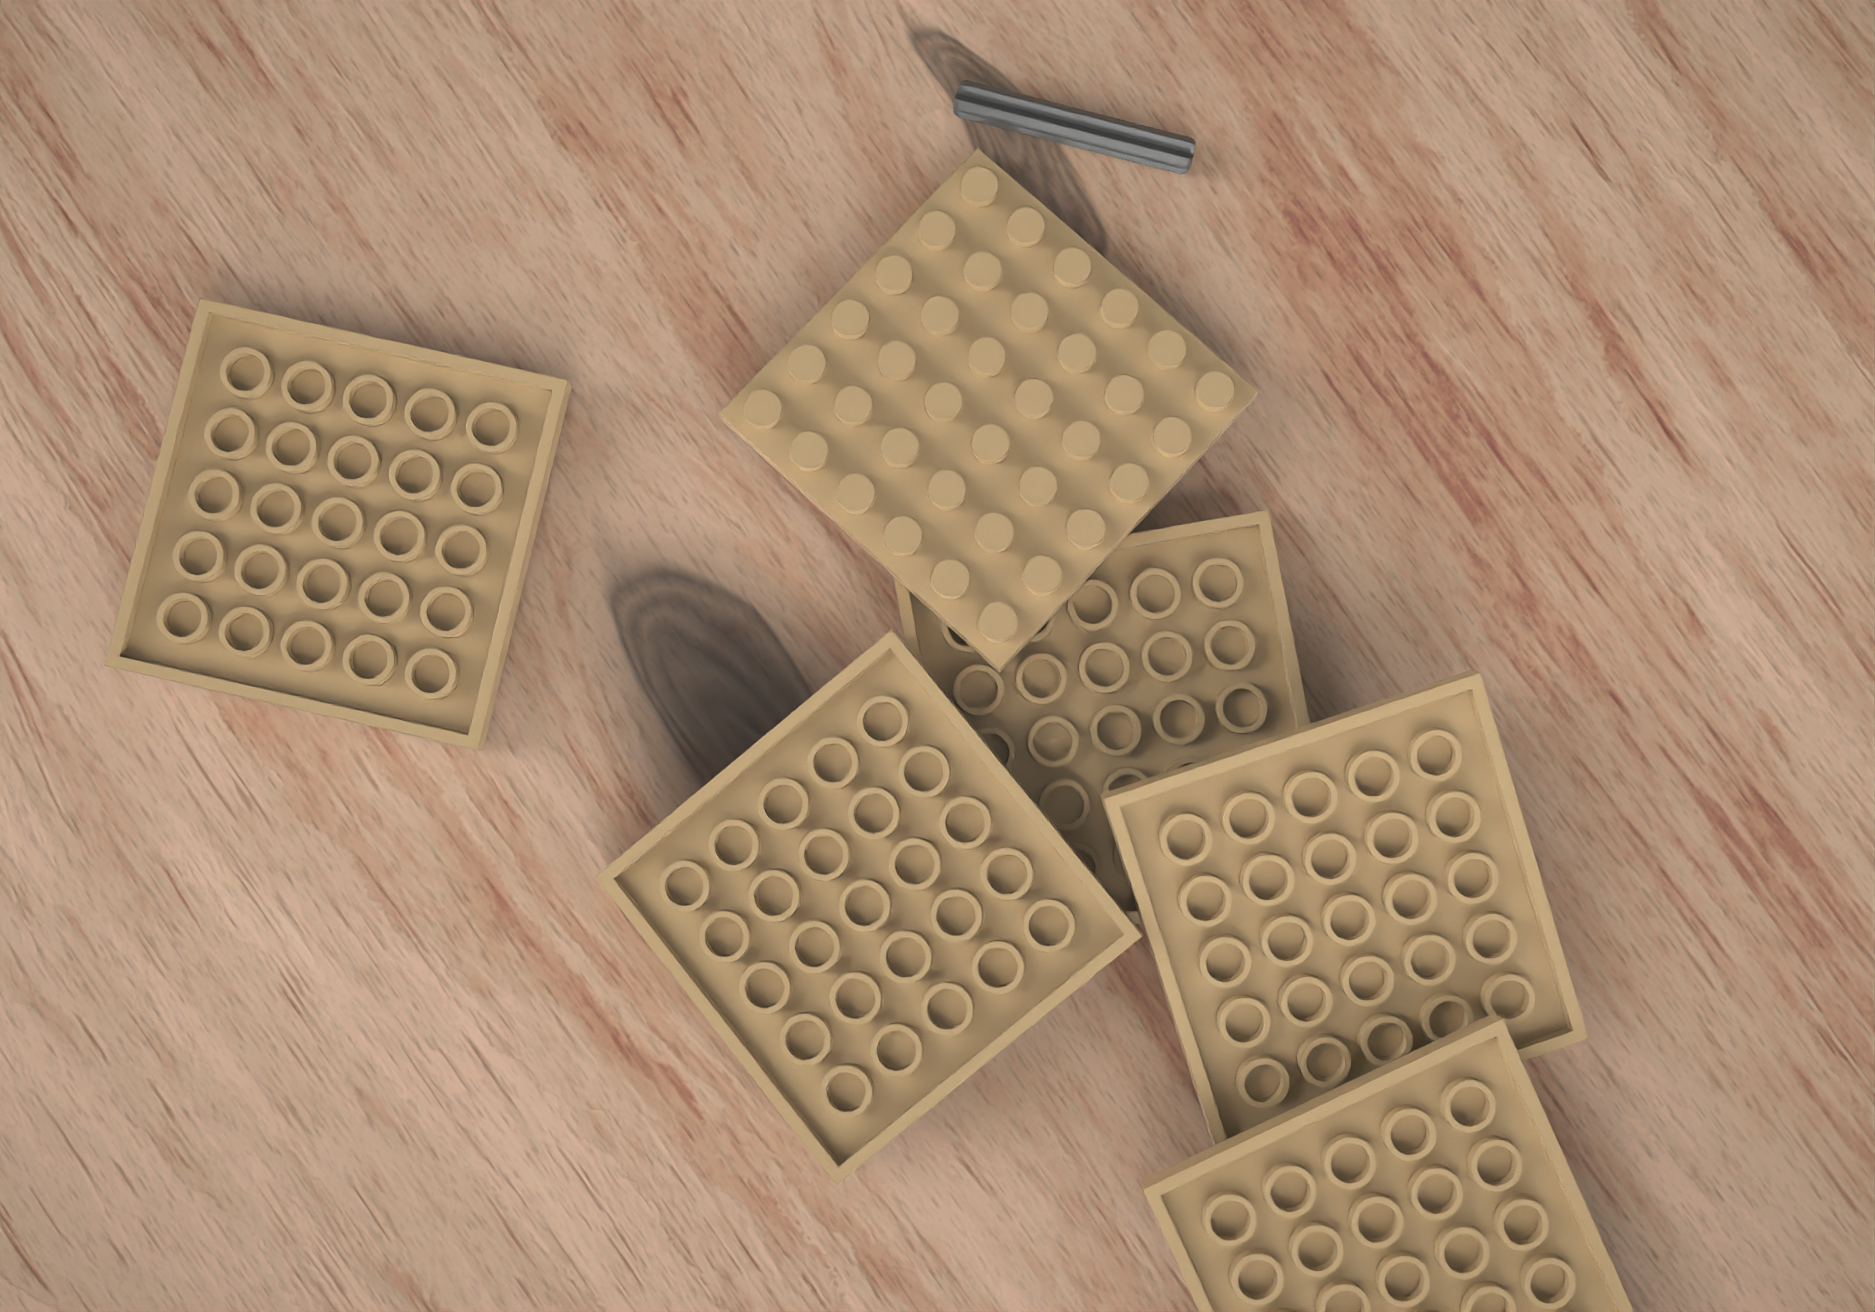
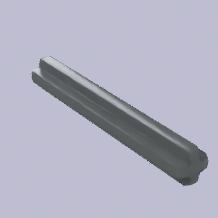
(1074, 127)

